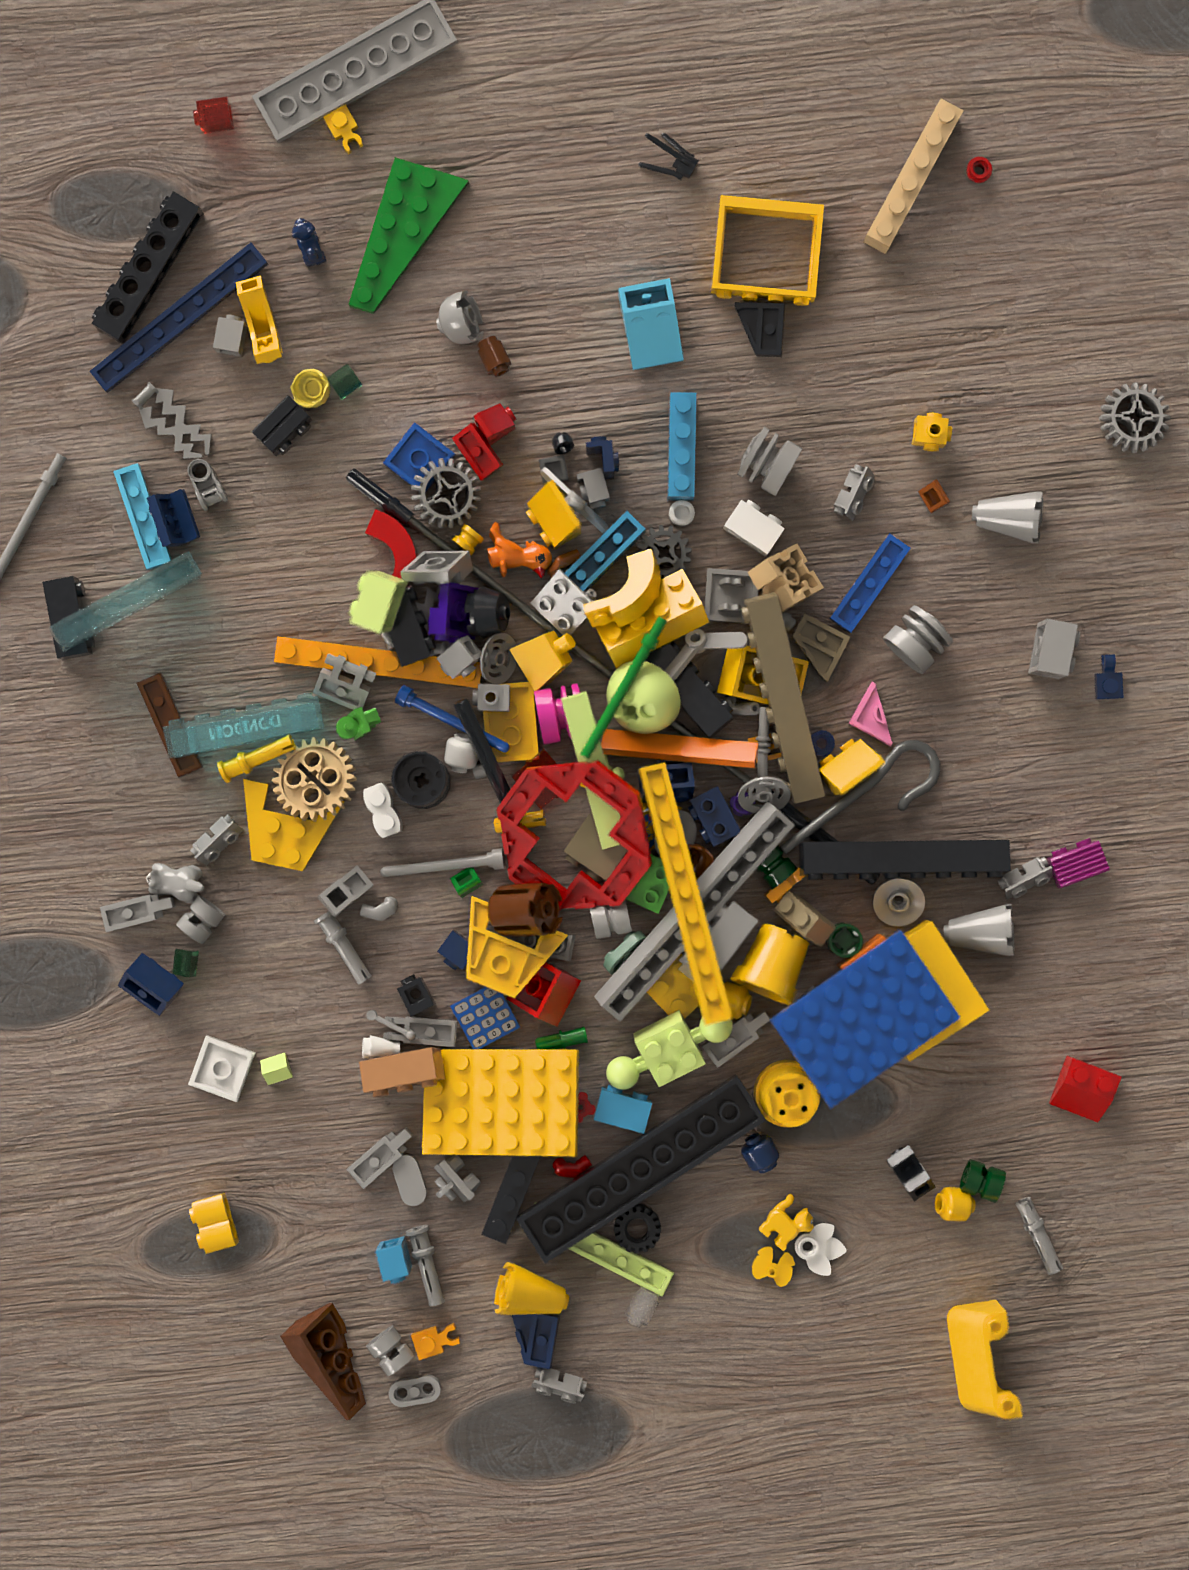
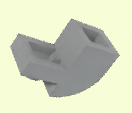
(345, 891)

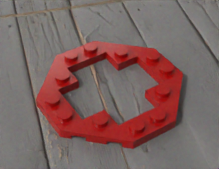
(564, 781)

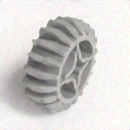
(1145, 417)
(440, 482)

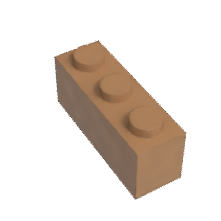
(402, 1071)

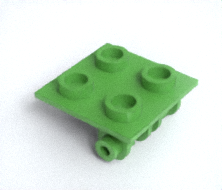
(651, 888)

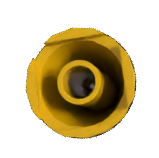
(528, 1293)

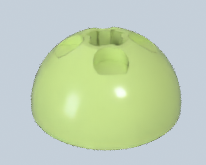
(650, 701)

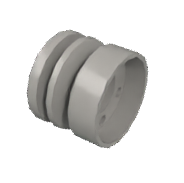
(769, 461)
(921, 635)

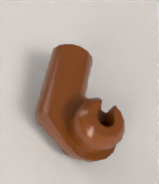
(562, 561)

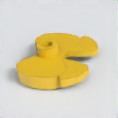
(780, 1272)

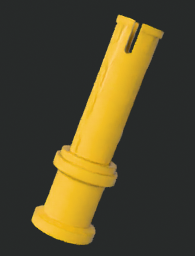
(247, 761)

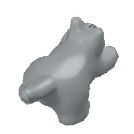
(177, 882)

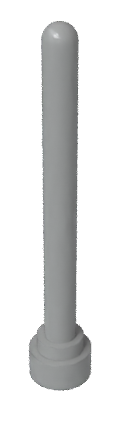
(493, 860)

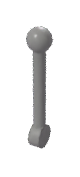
(372, 1015)

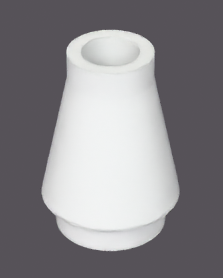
(379, 1047)

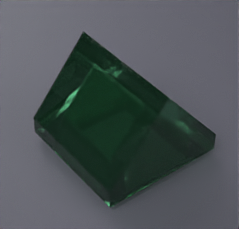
(344, 381)
(185, 962)

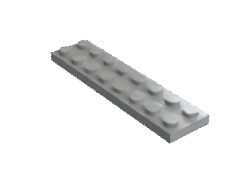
(354, 69)

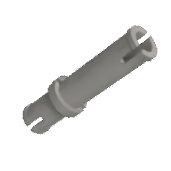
(1041, 1240)

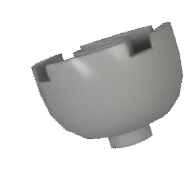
(460, 319)

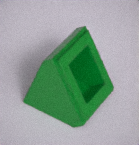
(466, 881)

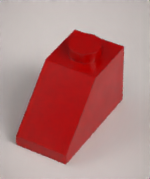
(495, 422)

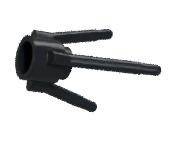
(684, 163)

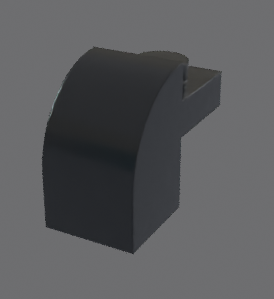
(910, 1172)

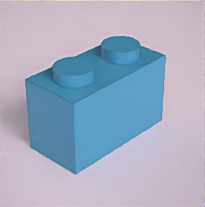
(623, 1109)
(394, 1259)

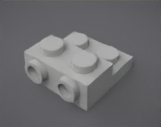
(438, 567)

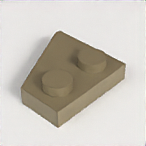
(820, 644)

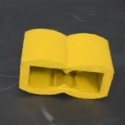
(214, 1223)

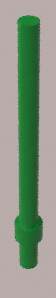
(648, 643)

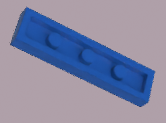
(870, 583)

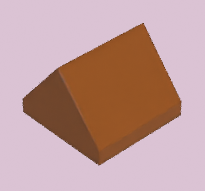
(934, 496)

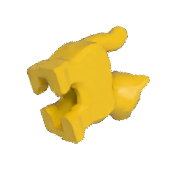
(787, 1228)

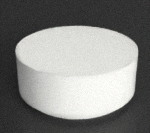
(681, 513)

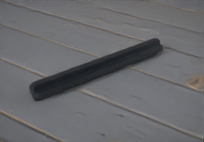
(482, 748)

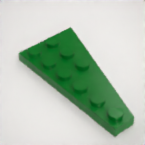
(405, 220)

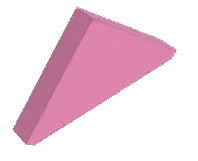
(870, 716)

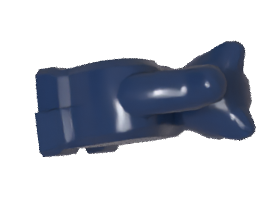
(308, 242)

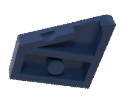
(537, 1338)

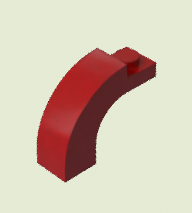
(392, 533)

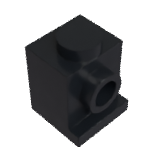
(415, 1005)

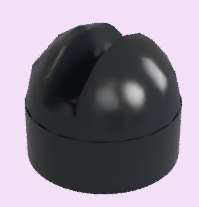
(562, 443)

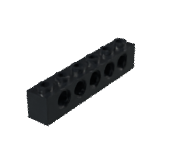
(148, 282)

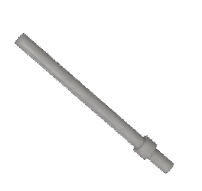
(48, 479)

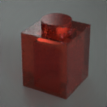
(213, 115)

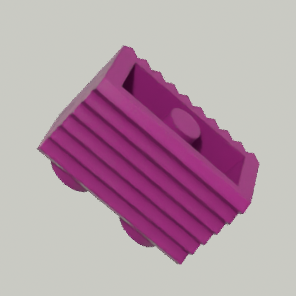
(1077, 863)

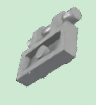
(343, 689)

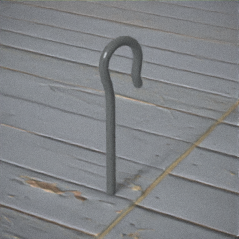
(869, 783)

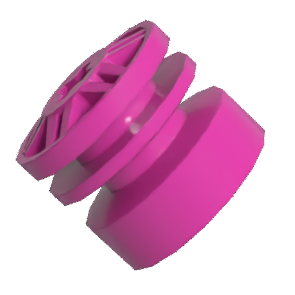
(552, 714)

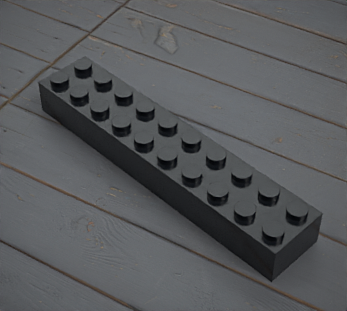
(640, 1168)

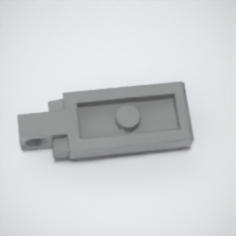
(134, 911)
(744, 1033)
(379, 1157)

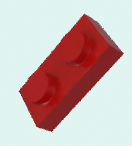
(477, 451)

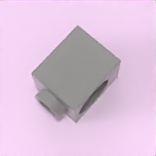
(230, 335)

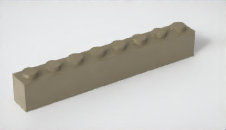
(784, 697)

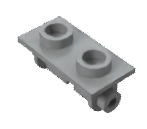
(860, 482)
(207, 848)
(1017, 884)
(549, 1383)

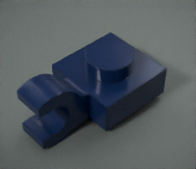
(1108, 683)

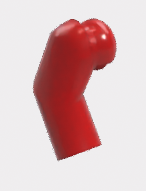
(571, 1170)

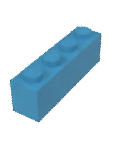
(681, 446)
(605, 551)

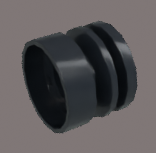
(415, 766)

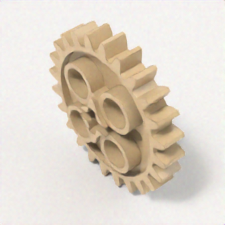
(297, 796)

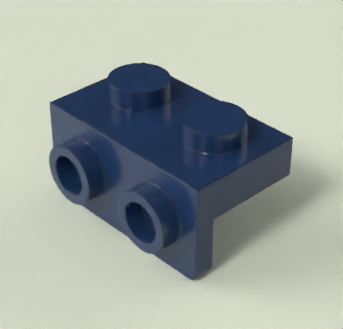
(610, 459)
(173, 518)

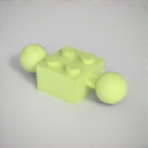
(666, 1050)

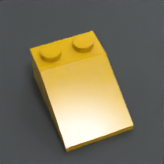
(553, 516)
(741, 679)
(849, 766)

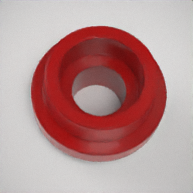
(979, 162)

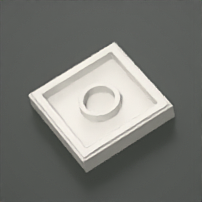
(221, 1068)

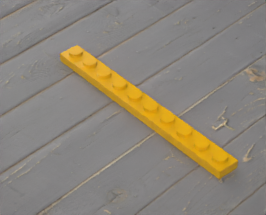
(685, 894)

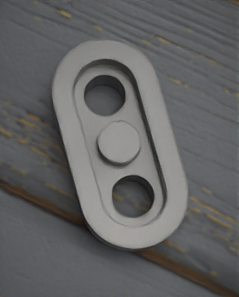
(415, 1391)

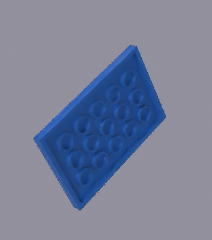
(865, 1018)

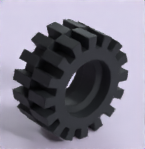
(638, 1244)

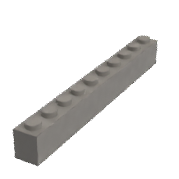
(715, 889)

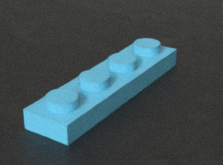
(134, 495)

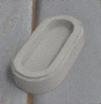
(409, 1180)

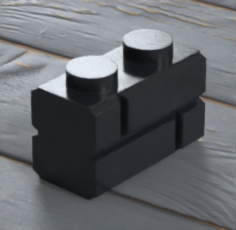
(282, 426)

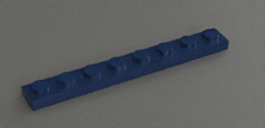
(178, 318)

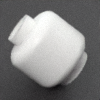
(460, 753)

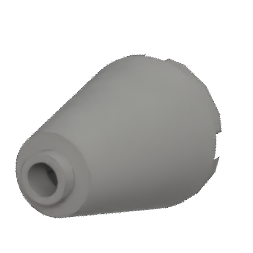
(1011, 515)
(983, 931)

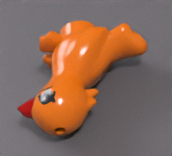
(510, 555)

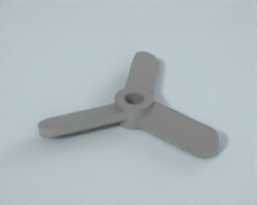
(576, 501)
(722, 640)

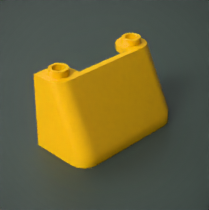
(970, 1331)

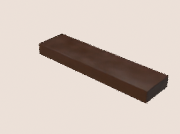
(163, 709)

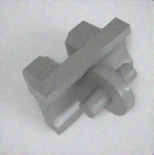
(463, 1188)

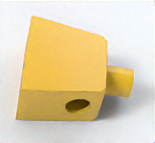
(543, 658)

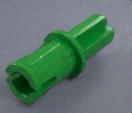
(562, 1039)

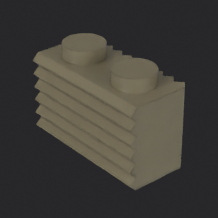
(804, 918)

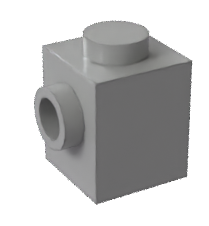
(460, 658)

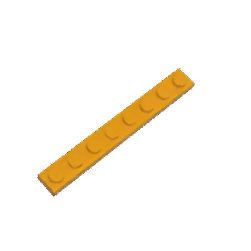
(382, 662)

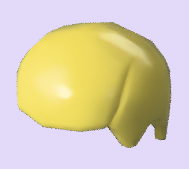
(310, 388)

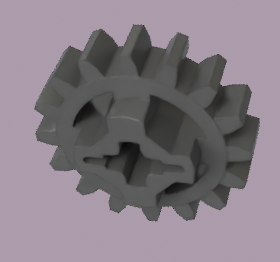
(671, 543)

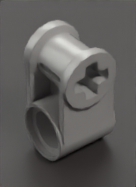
(207, 485)

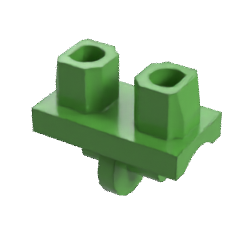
(357, 723)

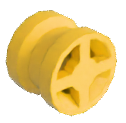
(468, 539)

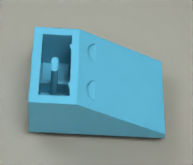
(651, 324)

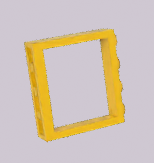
(768, 208)

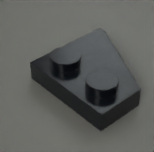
(763, 326)

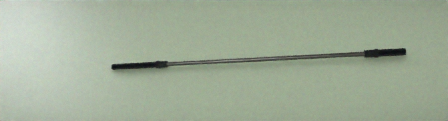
(394, 508)

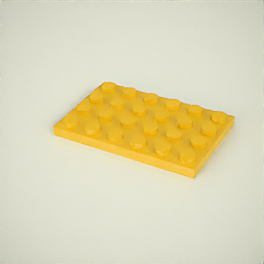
(503, 1103)

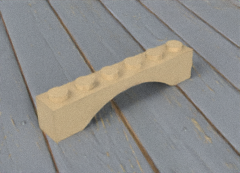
(913, 176)

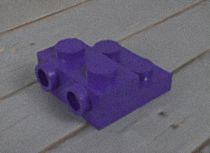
(450, 620)

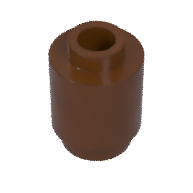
(494, 356)

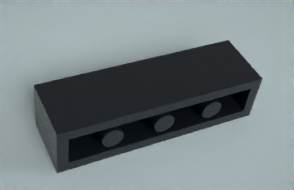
(695, 696)
(510, 1197)

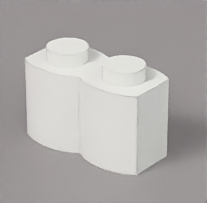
(380, 803)

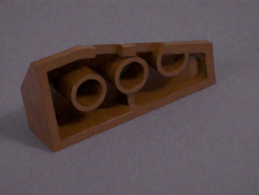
(322, 1352)

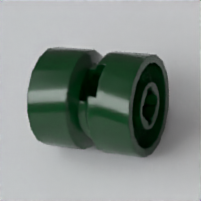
(776, 868)
(845, 940)
(984, 1181)

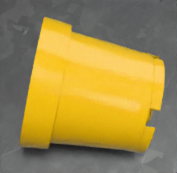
(773, 964)
(787, 1076)

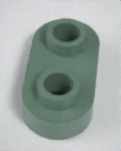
(618, 956)

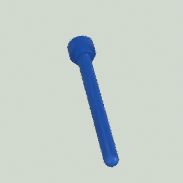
(408, 698)

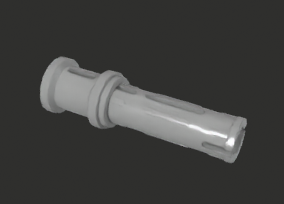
(336, 935)
(423, 1253)

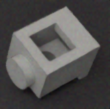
(594, 488)
(502, 700)

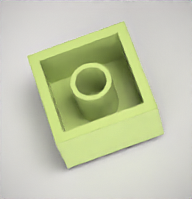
(377, 601)

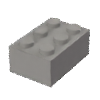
(727, 933)

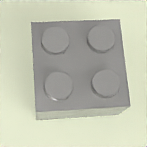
(1054, 649)

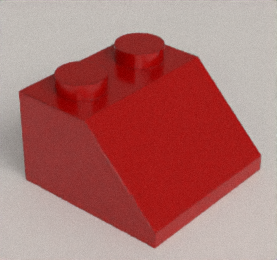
(547, 994)
(1084, 1089)

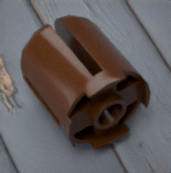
(525, 909)

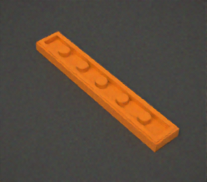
(680, 748)

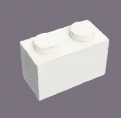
(754, 527)

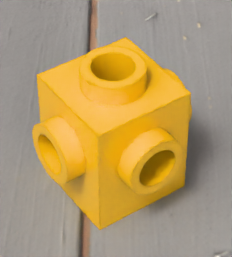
(922, 435)

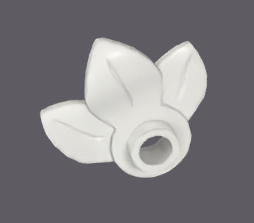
(823, 1248)

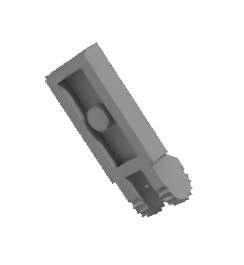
(428, 1030)

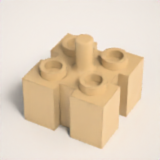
(786, 577)

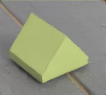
(276, 1069)

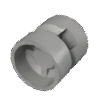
(207, 913)
(610, 919)
(385, 1343)

